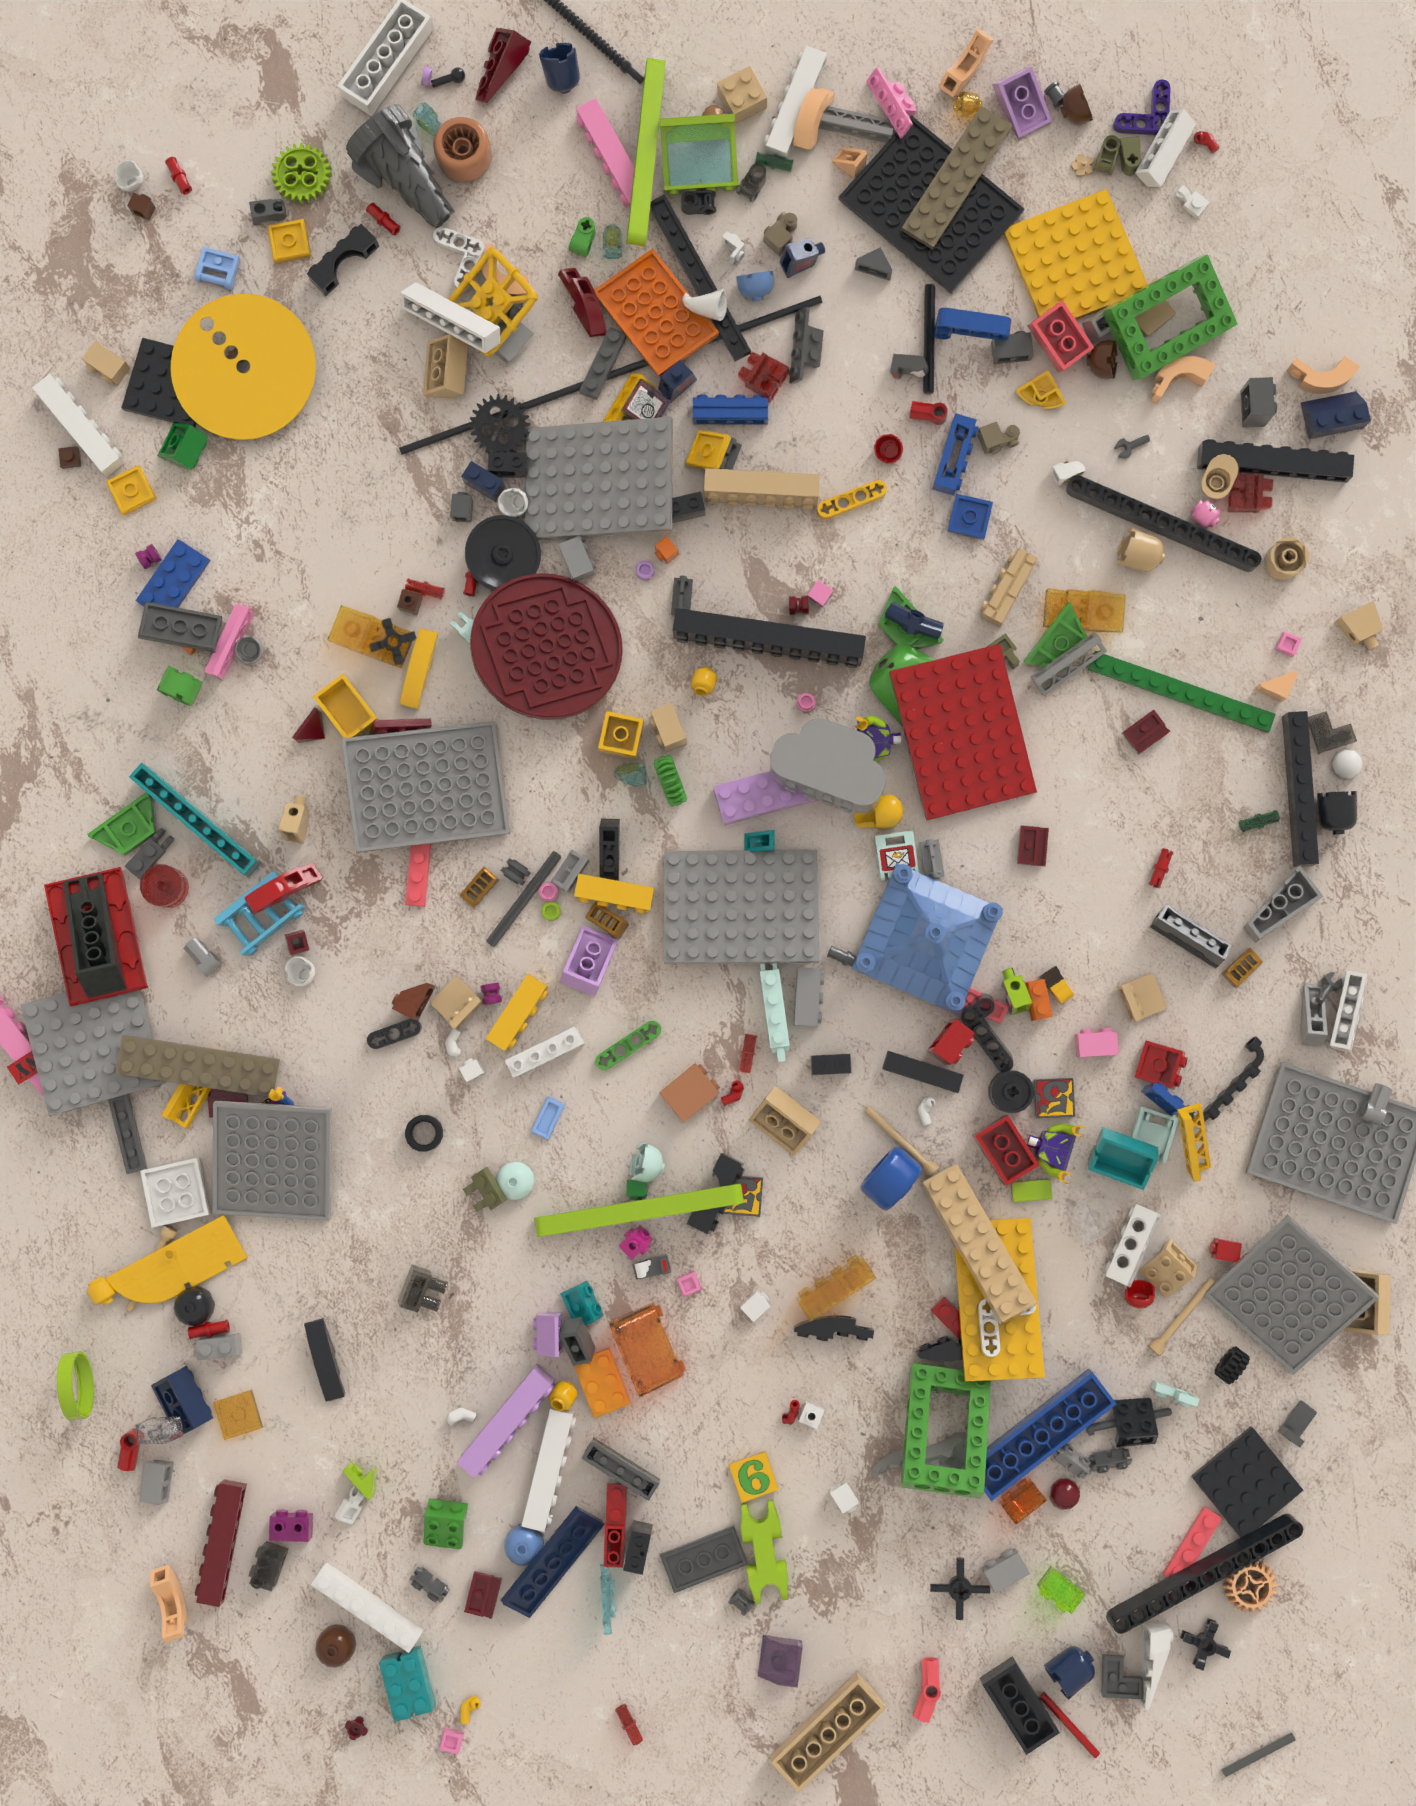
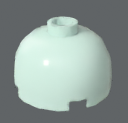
(647, 1163)
(515, 1180)

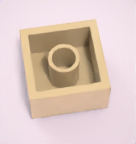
(742, 94)
(668, 726)

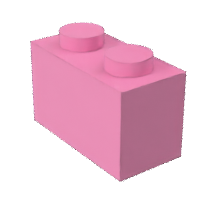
(1097, 1043)

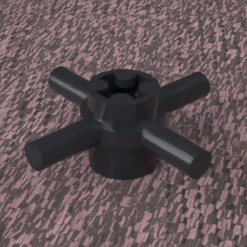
(954, 1584)

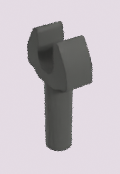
(1130, 445)
(1329, 985)

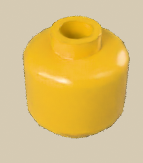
(703, 681)
(100, 1291)
(563, 1396)

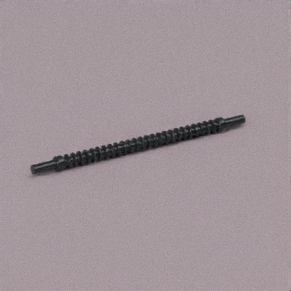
(625, 65)

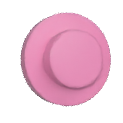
(806, 702)
(548, 892)

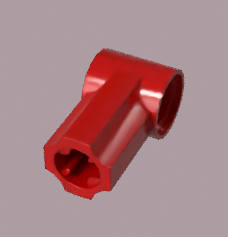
(926, 411)
(128, 1452)

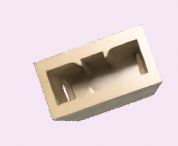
(1362, 625)
(294, 820)

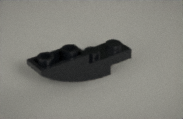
(824, 1328)
(943, 1350)

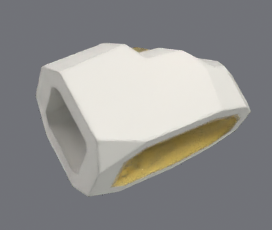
(1066, 470)

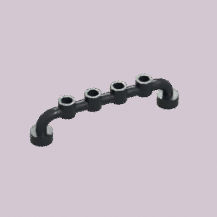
(1237, 1083)

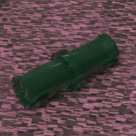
(774, 161)
(1259, 821)

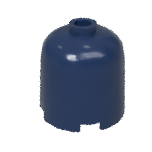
(560, 67)
(1071, 1669)

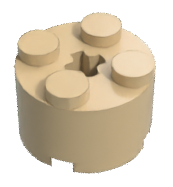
(1294, 551)

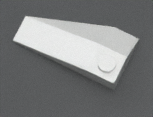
(1155, 1650)

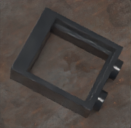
(638, 1547)

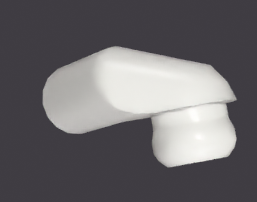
(451, 1045)
(924, 1109)
(460, 1414)

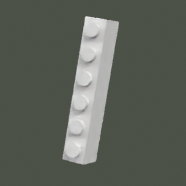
(803, 79)
(450, 317)
(78, 425)
(547, 1470)
(367, 1607)

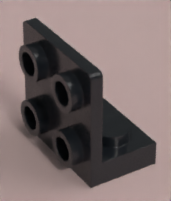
(1135, 1422)

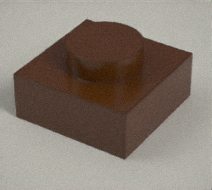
(69, 457)

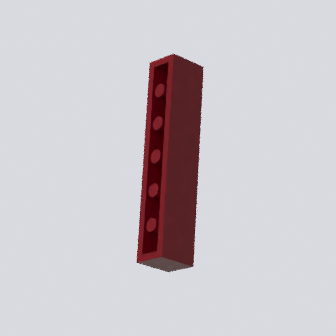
(221, 1543)

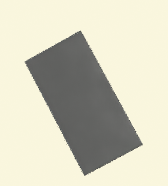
(180, 627)
(704, 1559)

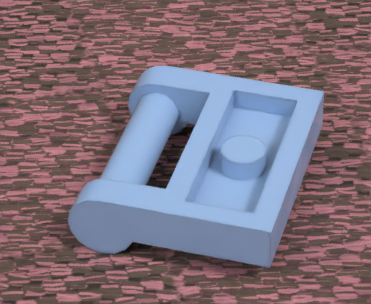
(218, 262)

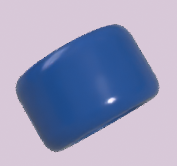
(891, 1178)

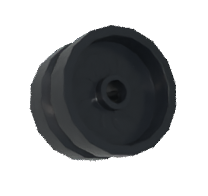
(1022, 1091)

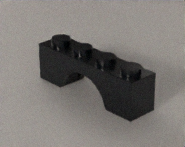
(357, 243)
(727, 1171)

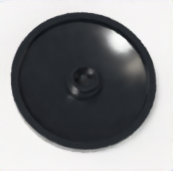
(501, 551)

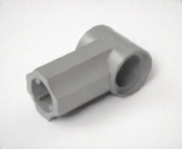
(206, 961)
(1374, 1109)

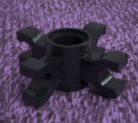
(396, 653)
(1197, 1640)

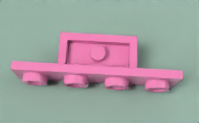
(893, 101)

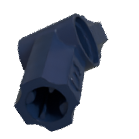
(914, 621)

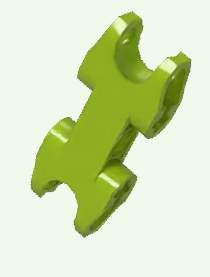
(766, 1569)

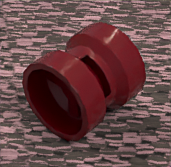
(803, 605)

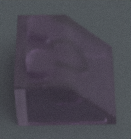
(780, 1660)

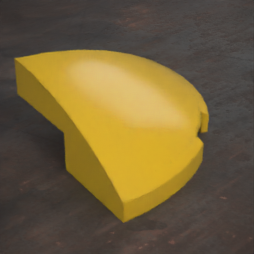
(1042, 392)

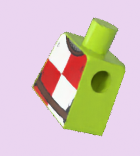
(1019, 999)

